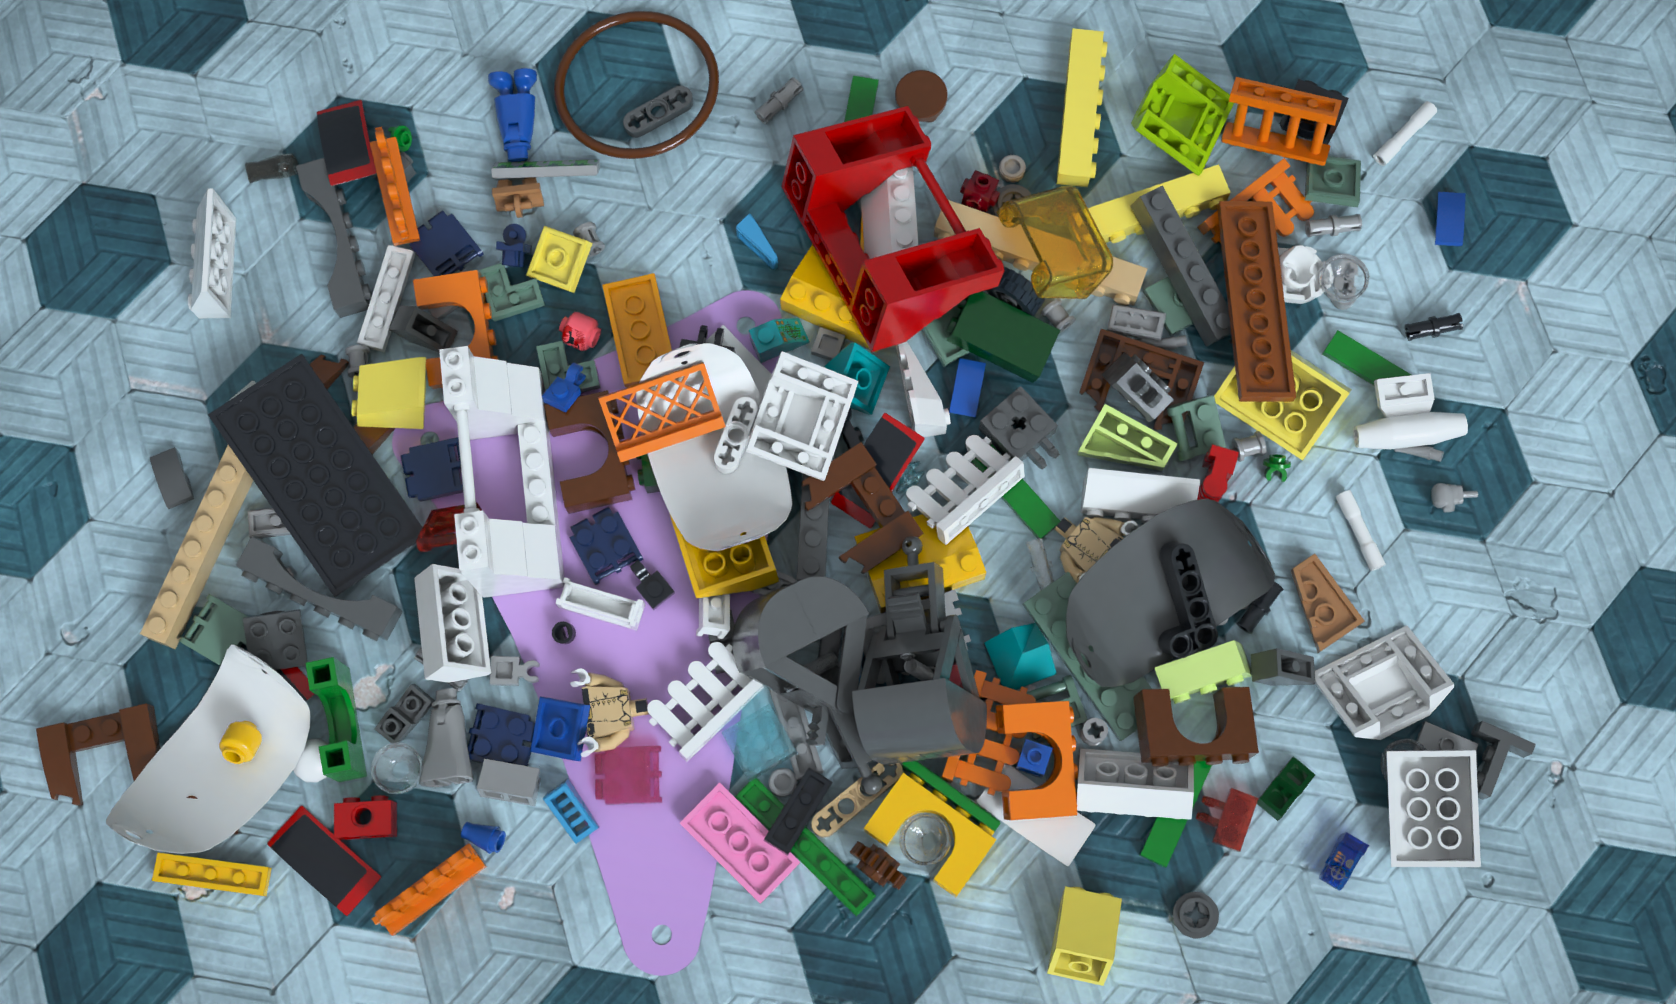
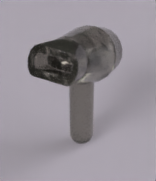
(274, 167)

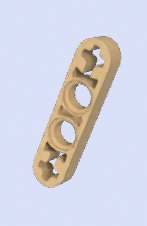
(859, 800)

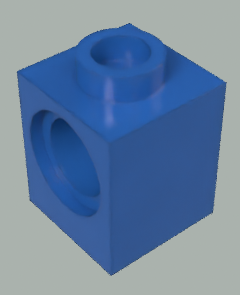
(1033, 758)

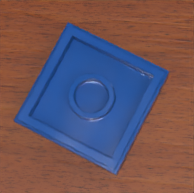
(560, 728)

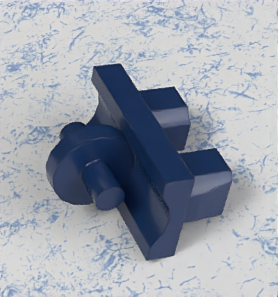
(514, 246)

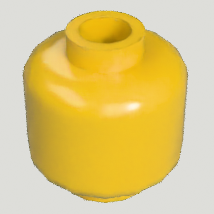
(240, 742)

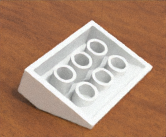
(212, 258)
(1433, 808)

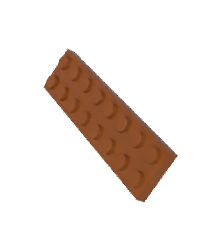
(1256, 302)

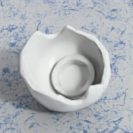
(1297, 266)
(309, 764)

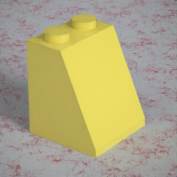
(391, 394)
(1085, 935)

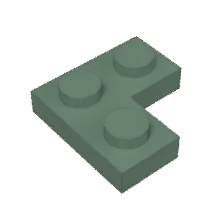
(508, 299)
(555, 364)

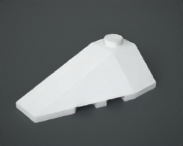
(922, 400)

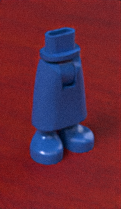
(515, 111)

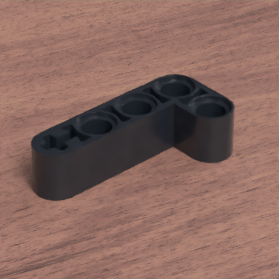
(1183, 598)

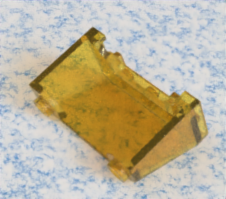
(1064, 240)

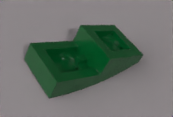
(1285, 788)

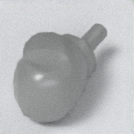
(1448, 495)

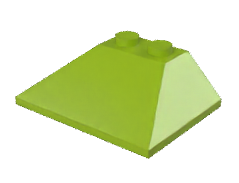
(1183, 113)

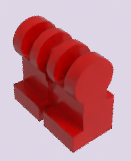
(1220, 467)

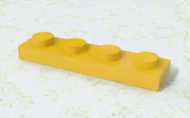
(211, 874)

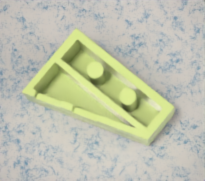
(1126, 441)
(1204, 671)

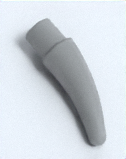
(1167, 343)
(1423, 452)

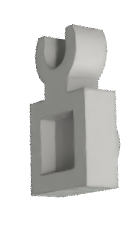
(508, 671)

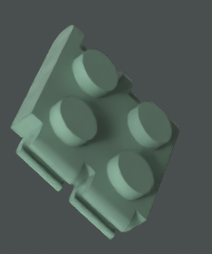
(217, 631)

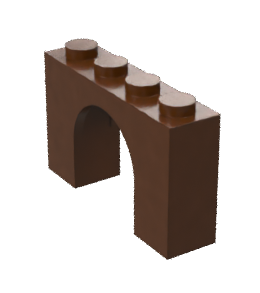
(611, 481)
(1163, 743)

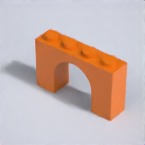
(464, 291)
(1058, 793)

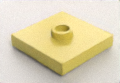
(559, 259)

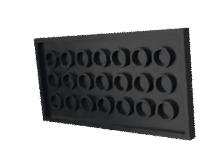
(317, 475)

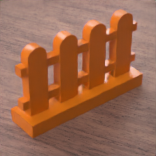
(1284, 187)
(394, 189)
(992, 750)
(429, 890)

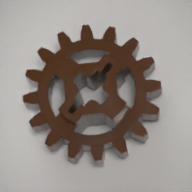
(878, 865)

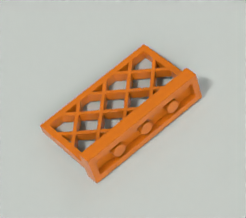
(670, 434)

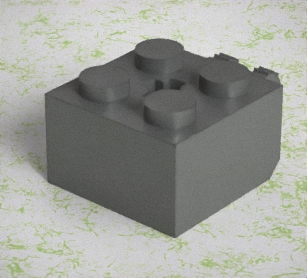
(1133, 382)
(1036, 423)

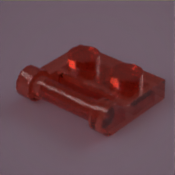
(439, 522)

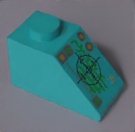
(777, 336)

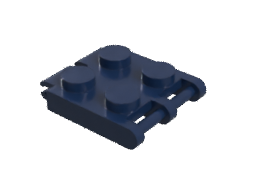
(445, 245)
(434, 470)
(604, 544)
(500, 736)

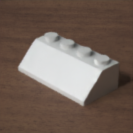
(890, 215)
(1133, 494)
(451, 625)
(1124, 785)

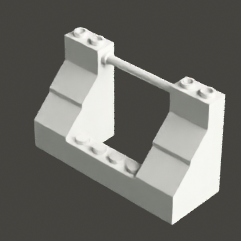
(494, 401)

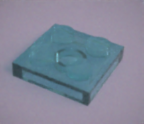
(759, 742)

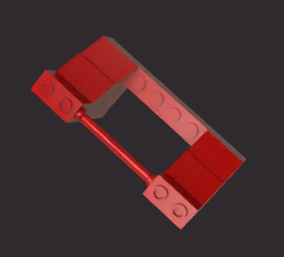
(900, 290)

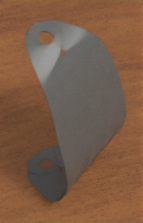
(1126, 596)

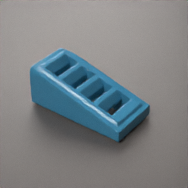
(755, 240)
(572, 795)

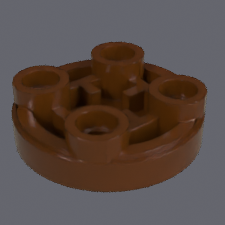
(923, 94)

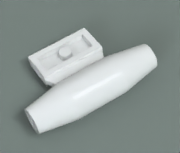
(1407, 415)

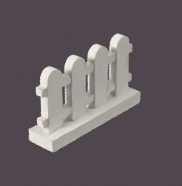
(976, 498)
(701, 714)

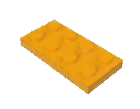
(636, 324)

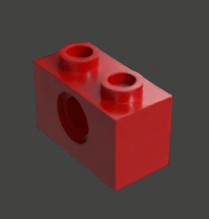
(382, 823)

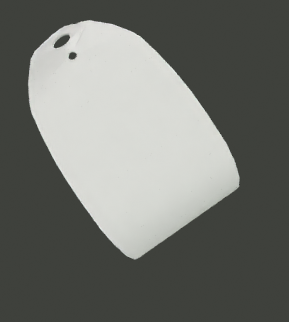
(704, 503)
(195, 765)

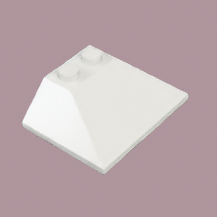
(801, 416)
(1384, 685)

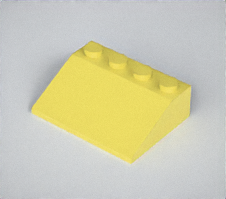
(1294, 423)

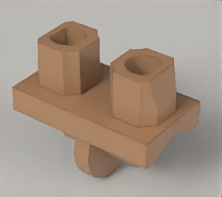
(517, 197)

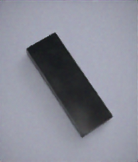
(798, 811)

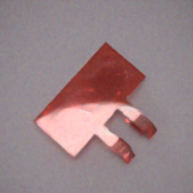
(1234, 819)

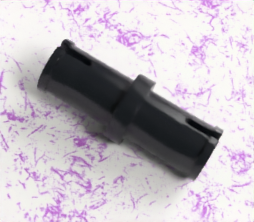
(1434, 326)
(1259, 608)

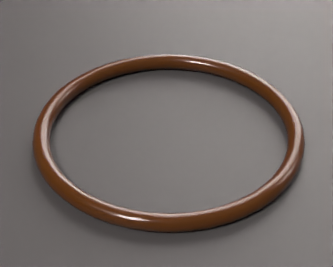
(636, 153)

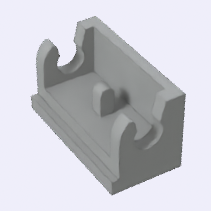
(509, 782)

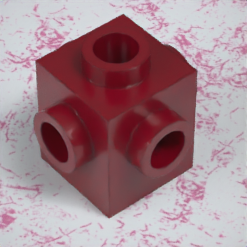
(980, 191)

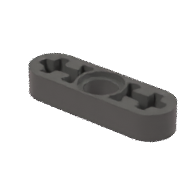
(655, 122)

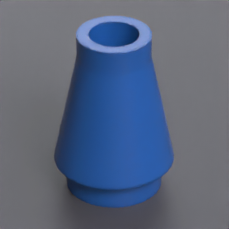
(484, 836)

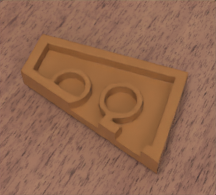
(1324, 603)

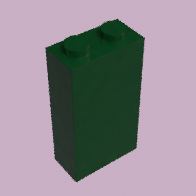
(1002, 335)

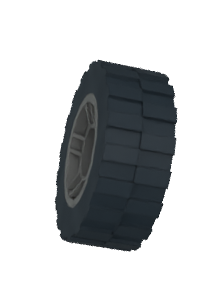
(1017, 292)

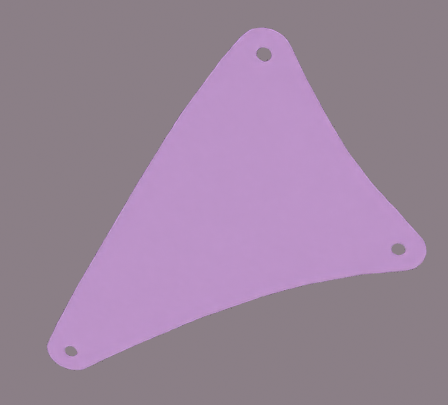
(644, 854)

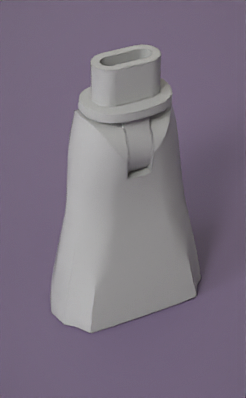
(446, 750)

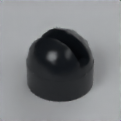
(559, 634)

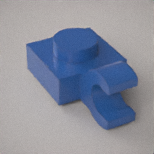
(564, 392)

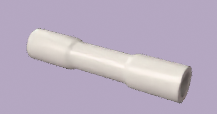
(1415, 122)
(1367, 545)

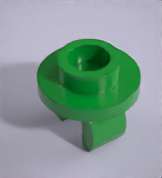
(403, 137)
(1276, 463)

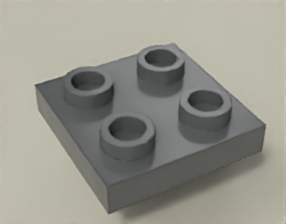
(276, 638)

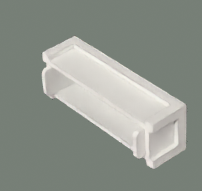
(601, 605)
(714, 616)

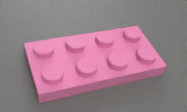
(737, 843)

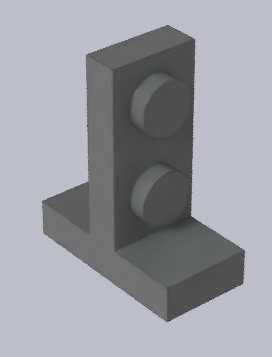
(1496, 754)

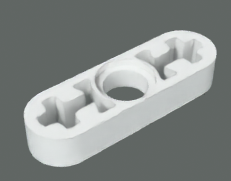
(722, 450)

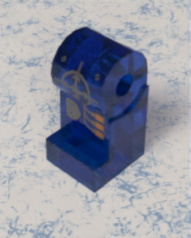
(1342, 860)

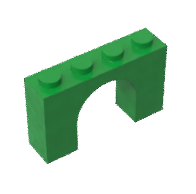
(344, 754)

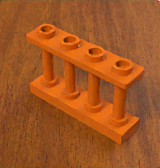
(1287, 102)

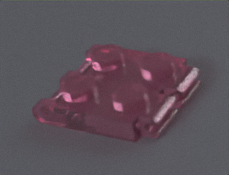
(628, 775)

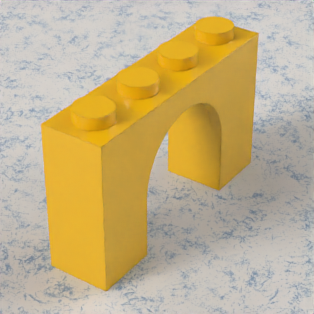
(911, 798)

